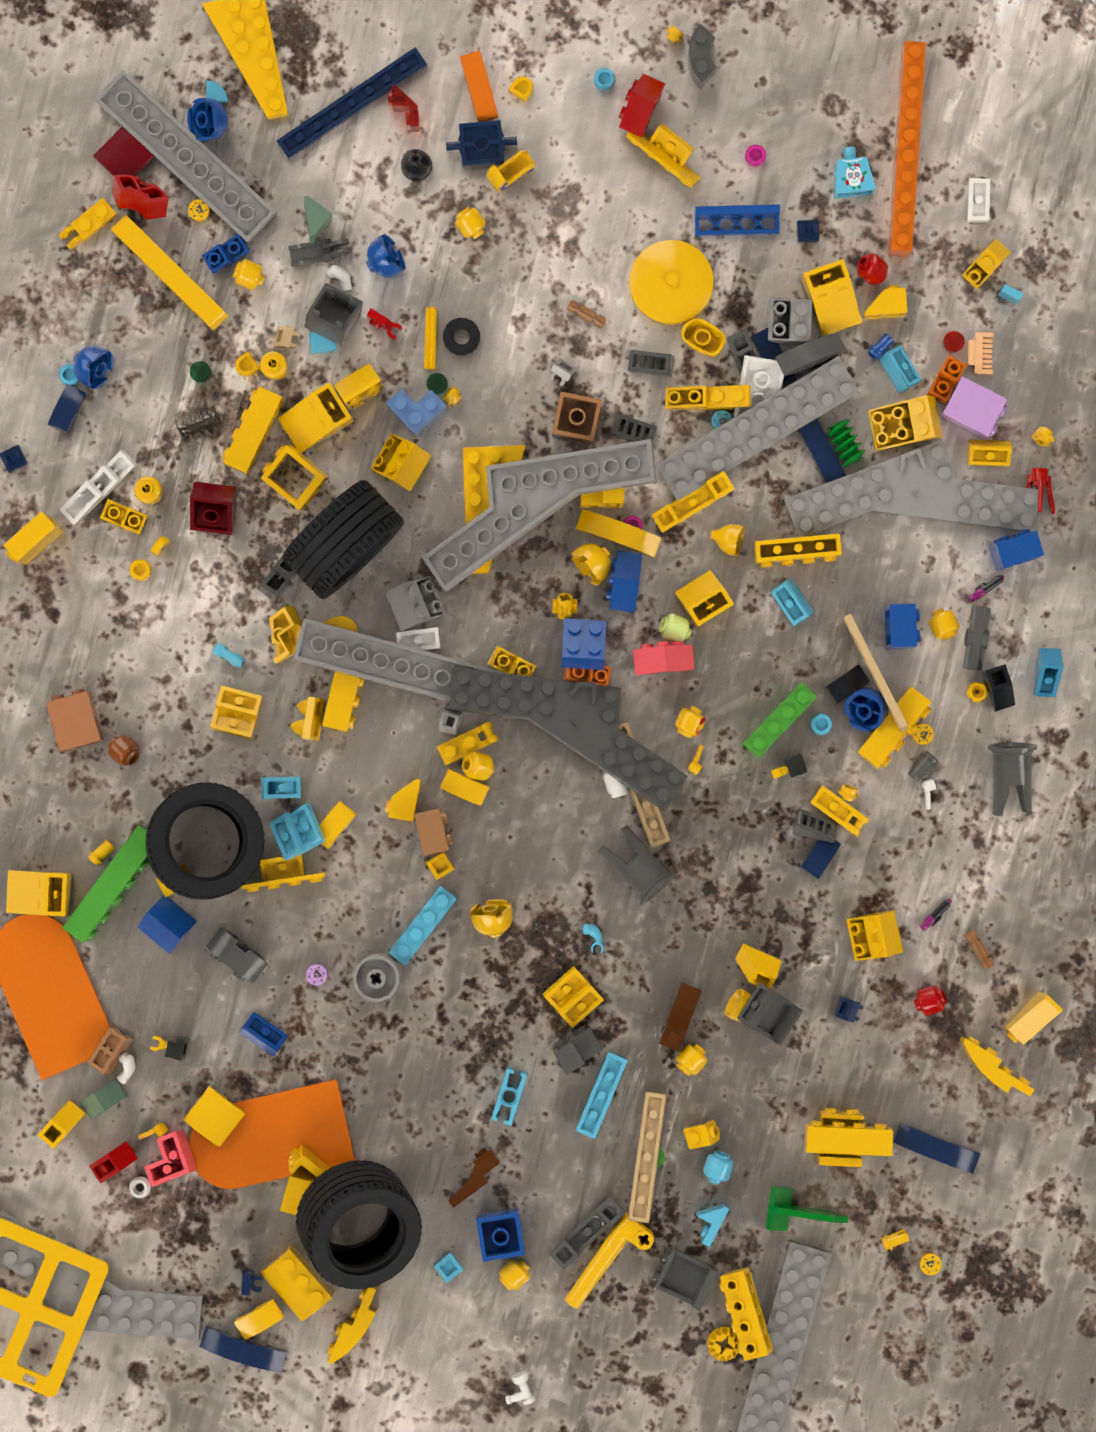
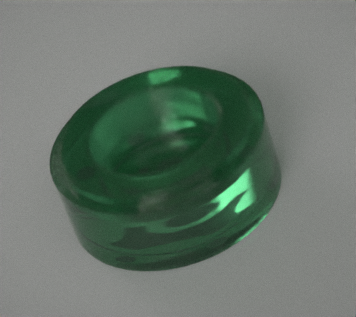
(200, 372)
(437, 383)

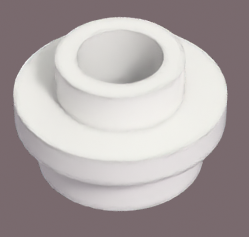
(133, 1187)

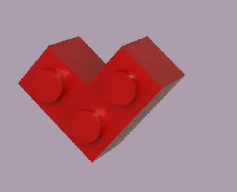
(641, 103)

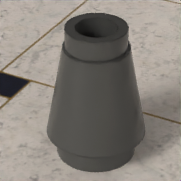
(923, 765)

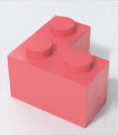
(663, 658)
(176, 1159)

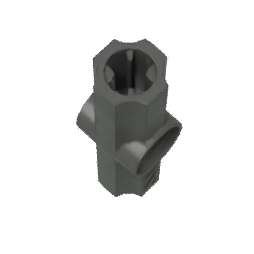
(976, 638)

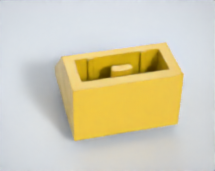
(359, 386)
(400, 462)
(704, 598)
(874, 935)

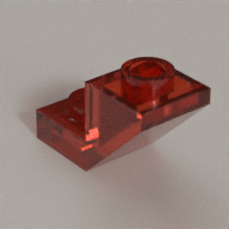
(401, 103)

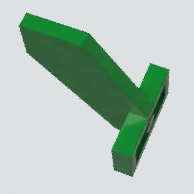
(780, 1210)

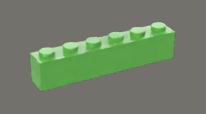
(109, 888)

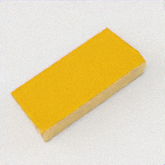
(989, 452)

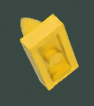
(310, 726)

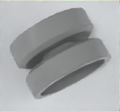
(364, 979)

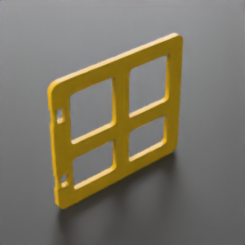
(33, 1308)

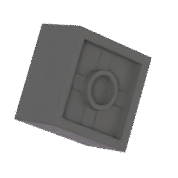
(333, 314)

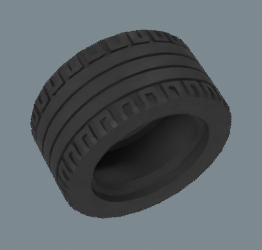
(343, 539)
(237, 809)
(379, 1256)

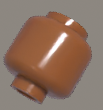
(123, 750)

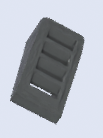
(652, 355)
(623, 435)
(807, 831)

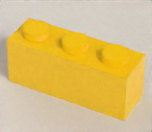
(342, 701)

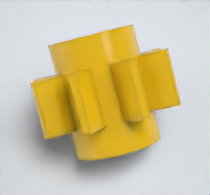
(564, 606)

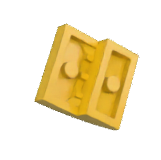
(236, 712)
(573, 997)
(214, 1116)

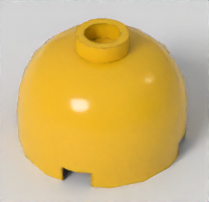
(592, 561)
(492, 918)

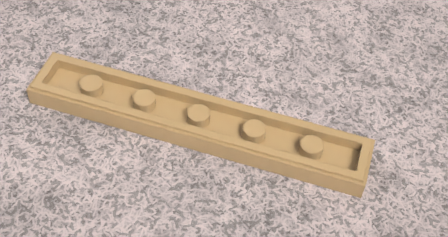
(875, 673)
(648, 813)
(647, 1157)

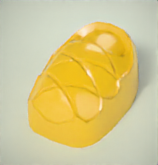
(703, 337)

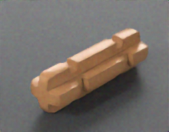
(586, 314)
(979, 949)

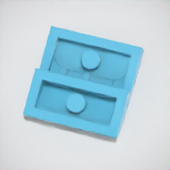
(297, 832)

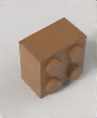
(576, 418)
(433, 831)

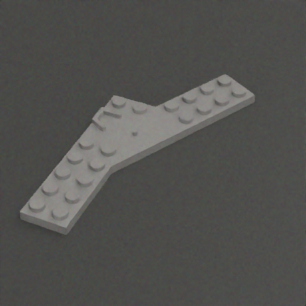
(915, 486)
(529, 493)
(115, 1308)

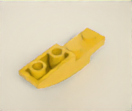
(708, 397)
(988, 1063)
(352, 1331)

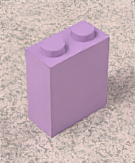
(974, 408)

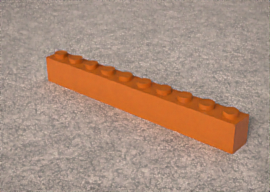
(906, 148)

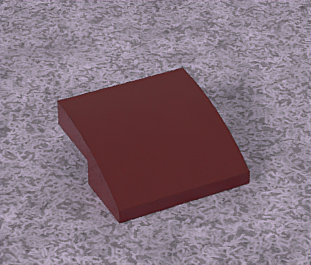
(123, 154)

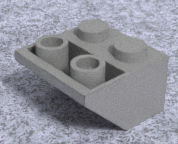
(789, 321)
(415, 603)

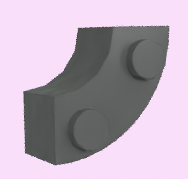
(699, 58)
(236, 955)

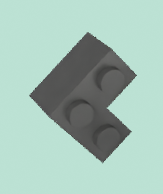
(577, 1049)

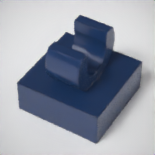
(807, 231)
(14, 459)
(848, 1009)
(248, 1282)

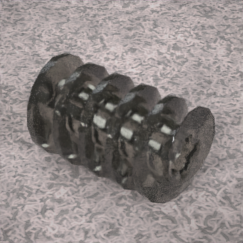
(199, 424)

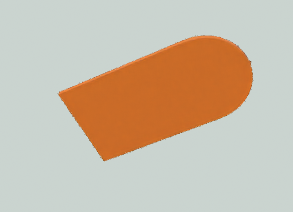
(49, 993)
(270, 1131)

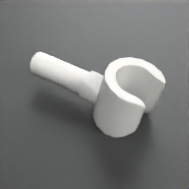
(928, 785)

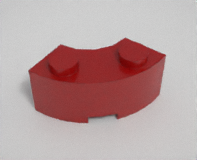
(139, 196)

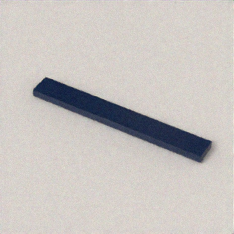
(351, 103)
(812, 432)

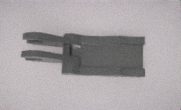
(317, 252)

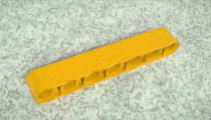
(169, 272)

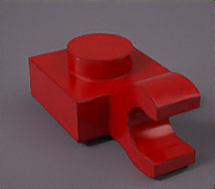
(378, 321)

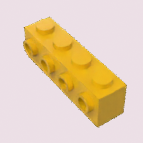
(253, 430)
(797, 549)
(888, 737)
(848, 1139)
(746, 1314)

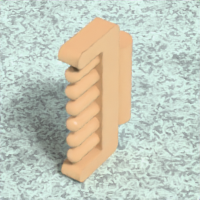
(975, 353)

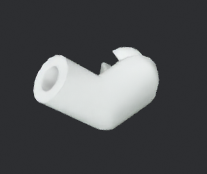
(342, 275)
(128, 1067)

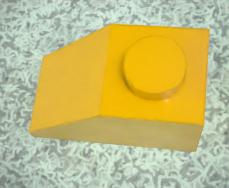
(888, 304)
(404, 802)

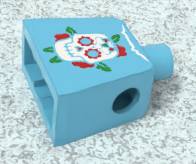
(852, 176)

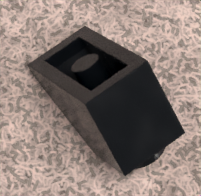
(846, 684)

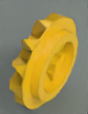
(714, 1348)

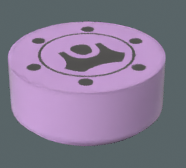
(316, 974)

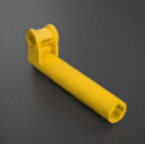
(622, 1233)

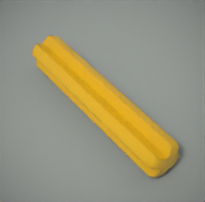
(430, 338)

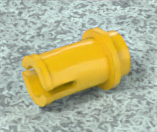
(101, 852)
(894, 1239)

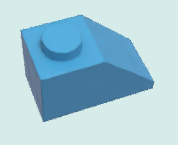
(1048, 672)

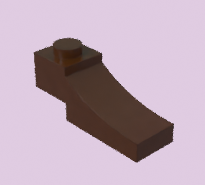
(680, 1017)
(484, 1161)

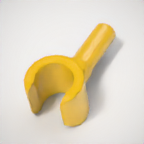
(695, 767)
(160, 1129)

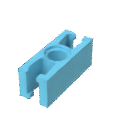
(514, 1103)

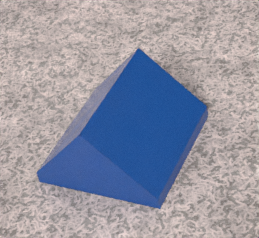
(166, 924)

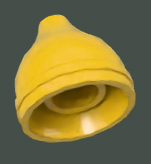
(729, 538)
(736, 1004)

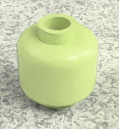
(674, 628)

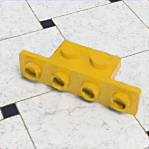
(669, 151)
(279, 871)

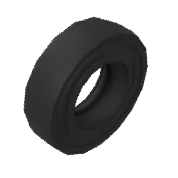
(452, 327)

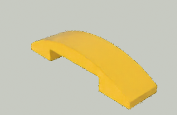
(693, 503)
(618, 532)

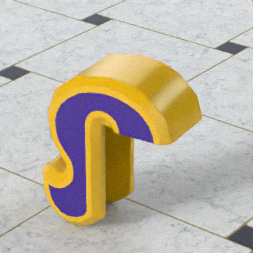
(510, 171)

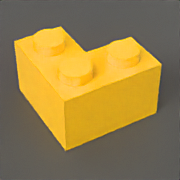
(603, 499)
(295, 1188)

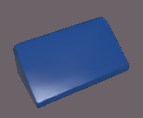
(263, 1034)

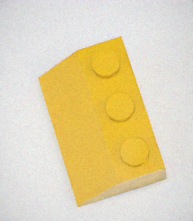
(297, 1283)

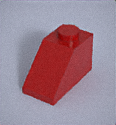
(113, 1162)

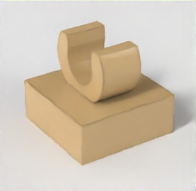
(283, 337)

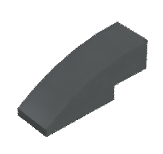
(811, 354)
(277, 580)

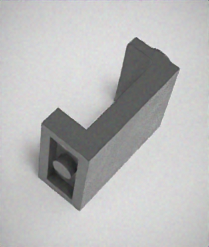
(770, 1014)
(685, 1277)

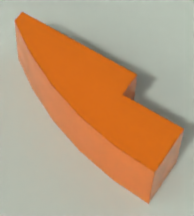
(479, 86)

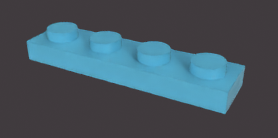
(422, 925)
(601, 1095)

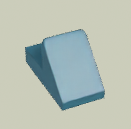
(280, 787)
(715, 1217)

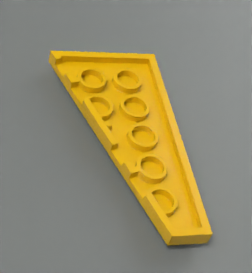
(475, 479)

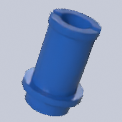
(880, 347)

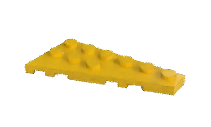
(249, 39)

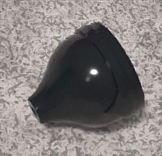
(416, 165)

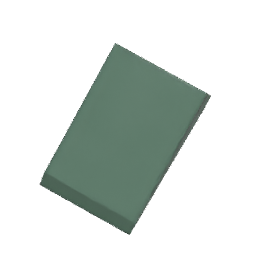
(316, 217)
(103, 1099)

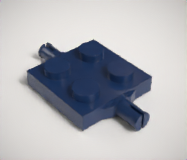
(481, 143)

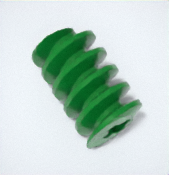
(846, 442)

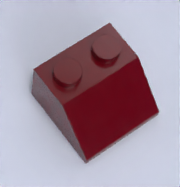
(213, 508)

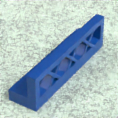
(737, 212)

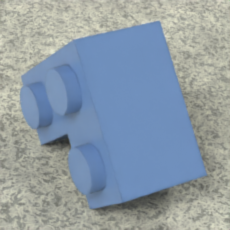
(419, 415)

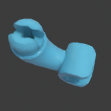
(234, 658)
(594, 932)

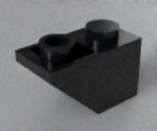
(999, 687)

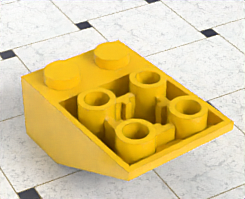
(832, 297)
(315, 418)
(905, 423)
(39, 893)

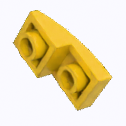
(123, 516)
(510, 663)
(464, 787)
(336, 822)
(259, 1319)

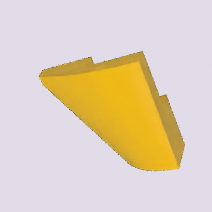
(285, 632)

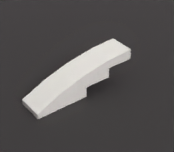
(98, 487)

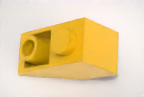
(986, 263)
(758, 966)
(61, 1124)

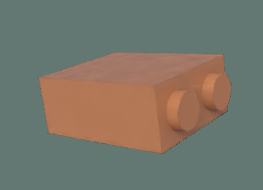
(74, 720)

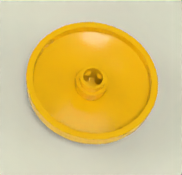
(671, 282)

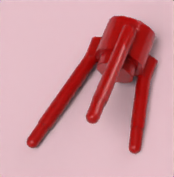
(1040, 479)

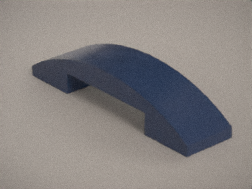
(936, 1148)
(242, 1351)

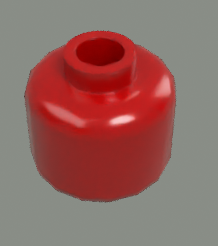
(872, 269)
(930, 1000)

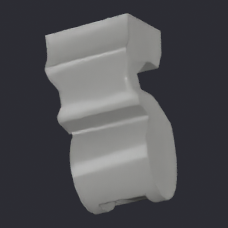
(450, 722)

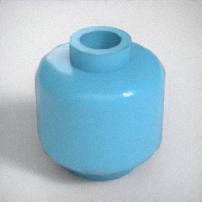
(718, 1167)

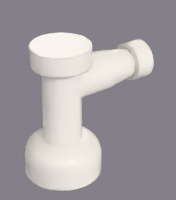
(525, 1395)

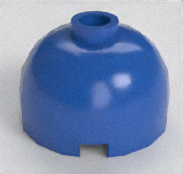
(207, 119)
(384, 258)
(92, 364)
(866, 709)

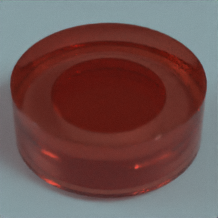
(953, 342)

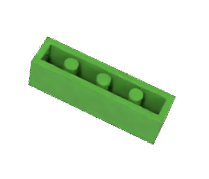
(779, 720)

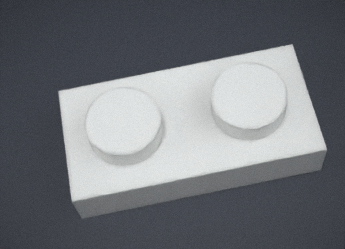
(978, 200)
(421, 639)

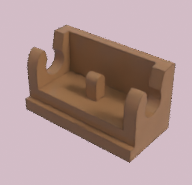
(107, 1053)

